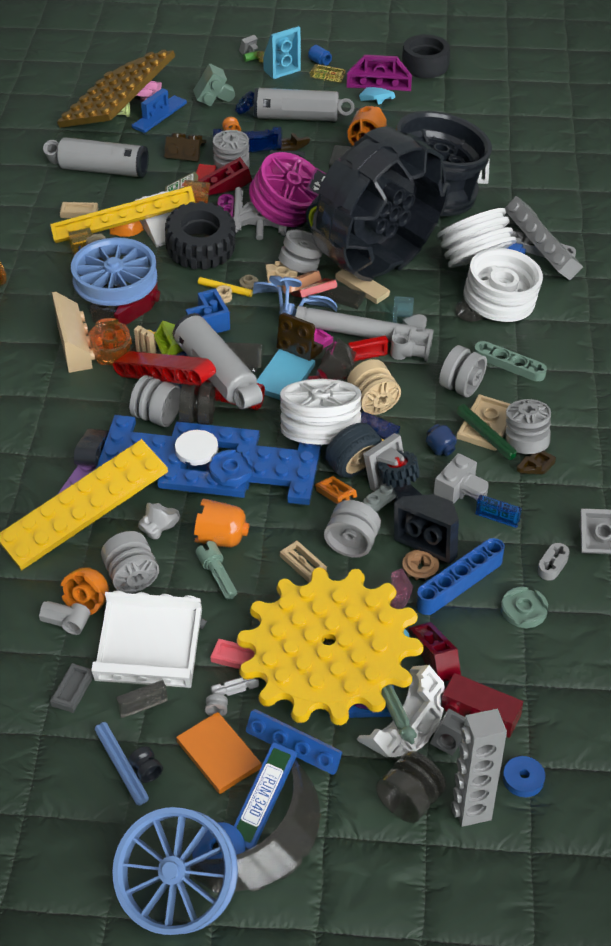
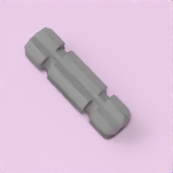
(234, 686)

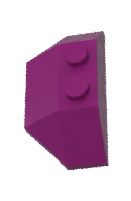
(379, 72)

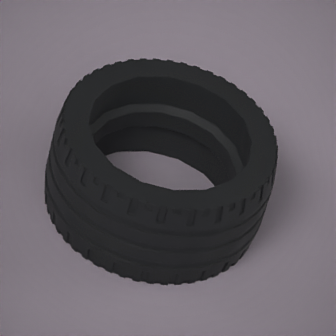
(426, 56)

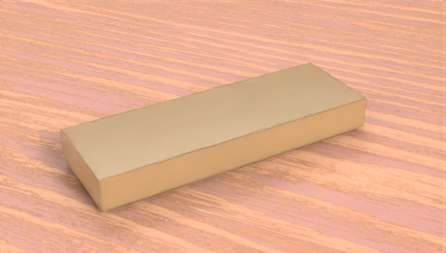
(373, 290)

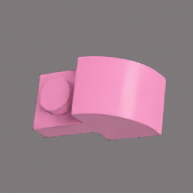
(150, 89)

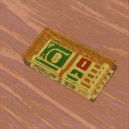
(327, 73)

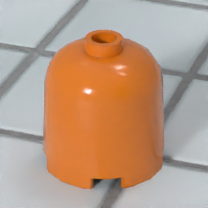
(220, 523)

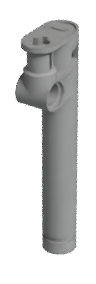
(404, 339)

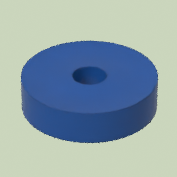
(523, 786)

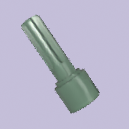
(212, 560)

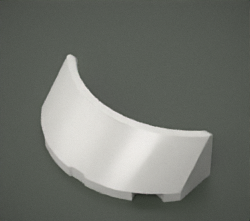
(422, 709)

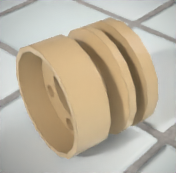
(377, 386)

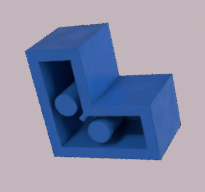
(213, 310)

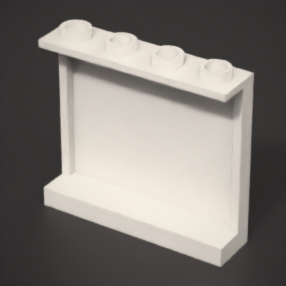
(148, 639)

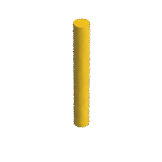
(235, 289)

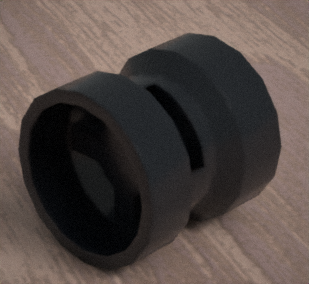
(147, 767)

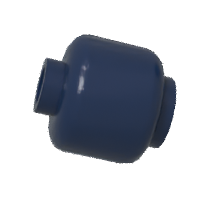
(441, 440)

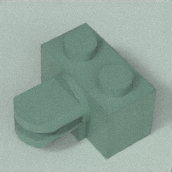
(213, 85)

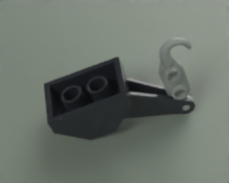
(420, 520)

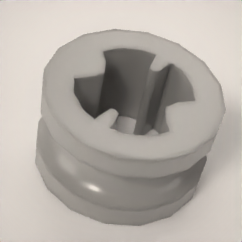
(216, 703)

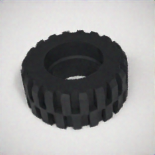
(200, 219)

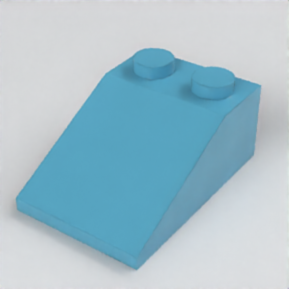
(283, 53)

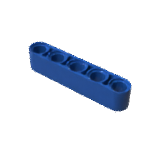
(459, 576)

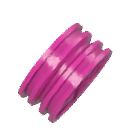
(281, 187)

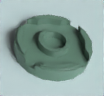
(524, 607)

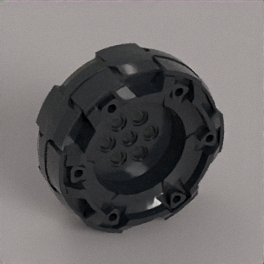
(380, 203)

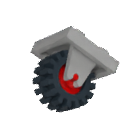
(390, 464)

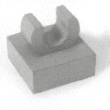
(248, 44)

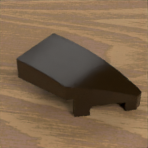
(293, 143)
(537, 463)

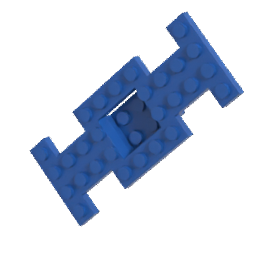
(270, 464)

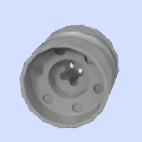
(229, 146)
(155, 401)
(528, 426)
(129, 562)

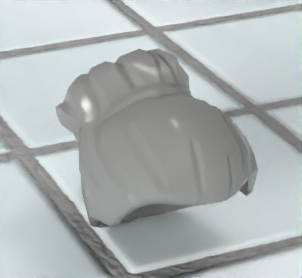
(157, 520)

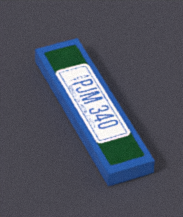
(264, 793)

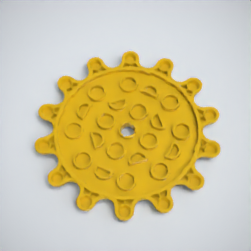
(337, 675)

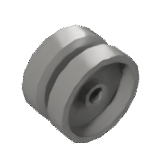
(300, 252)
(463, 371)
(352, 528)

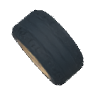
(348, 446)

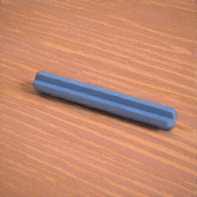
(121, 763)

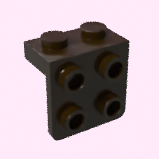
(183, 147)
(297, 337)

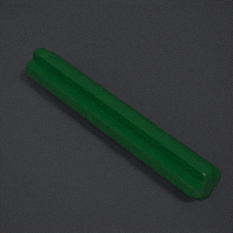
(486, 432)

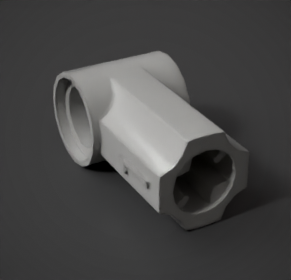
(70, 618)

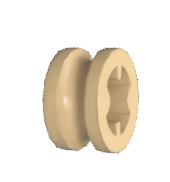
(225, 293)

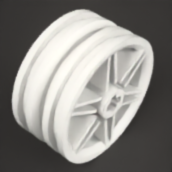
(474, 235)
(503, 284)
(318, 409)

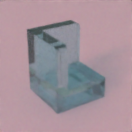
(402, 307)

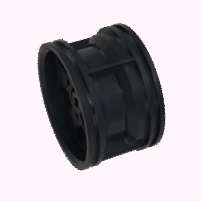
(464, 151)

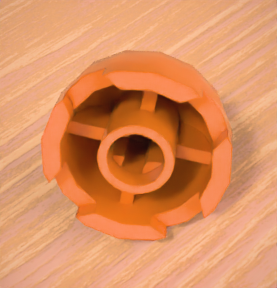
(86, 588)

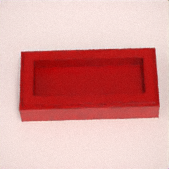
(370, 347)

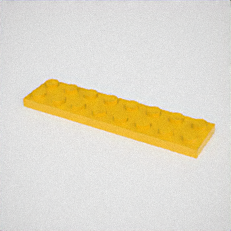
(81, 504)

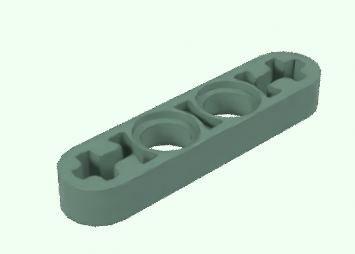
(531, 370)

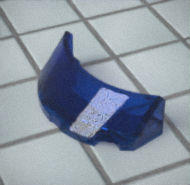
(262, 140)

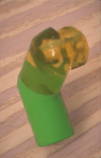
(253, 56)

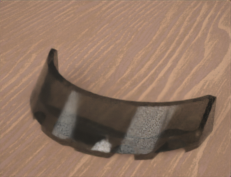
(281, 851)

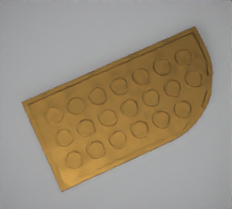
(115, 90)

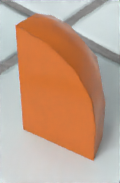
(128, 229)

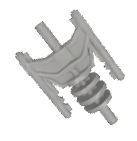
(252, 216)

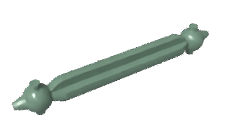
(398, 714)

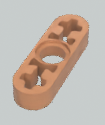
(306, 279)

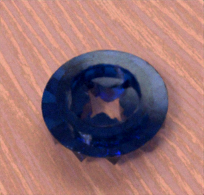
(245, 103)

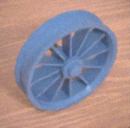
(114, 271)
(174, 871)

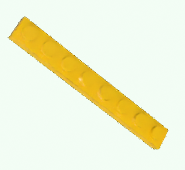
(124, 213)

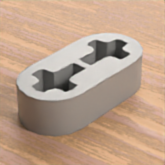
(557, 563)

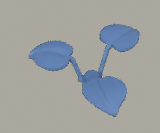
(260, 287)

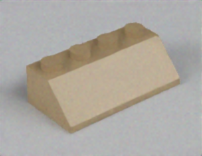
(73, 334)

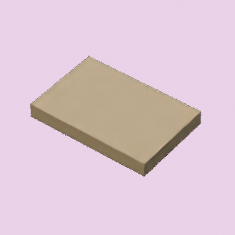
(491, 412)

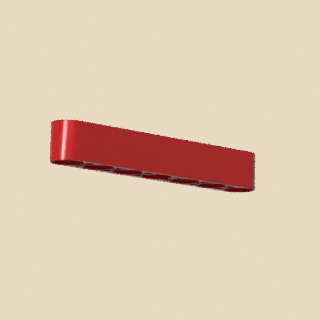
(165, 367)

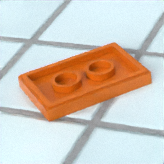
(218, 752)

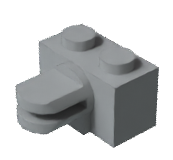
(460, 480)

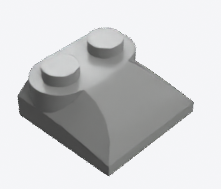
(595, 531)

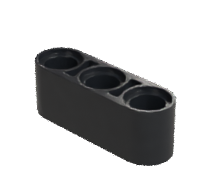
(90, 447)

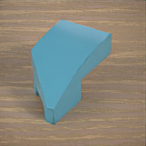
(379, 94)

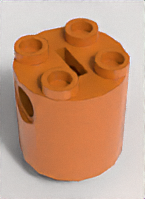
(365, 120)

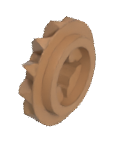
(412, 561)

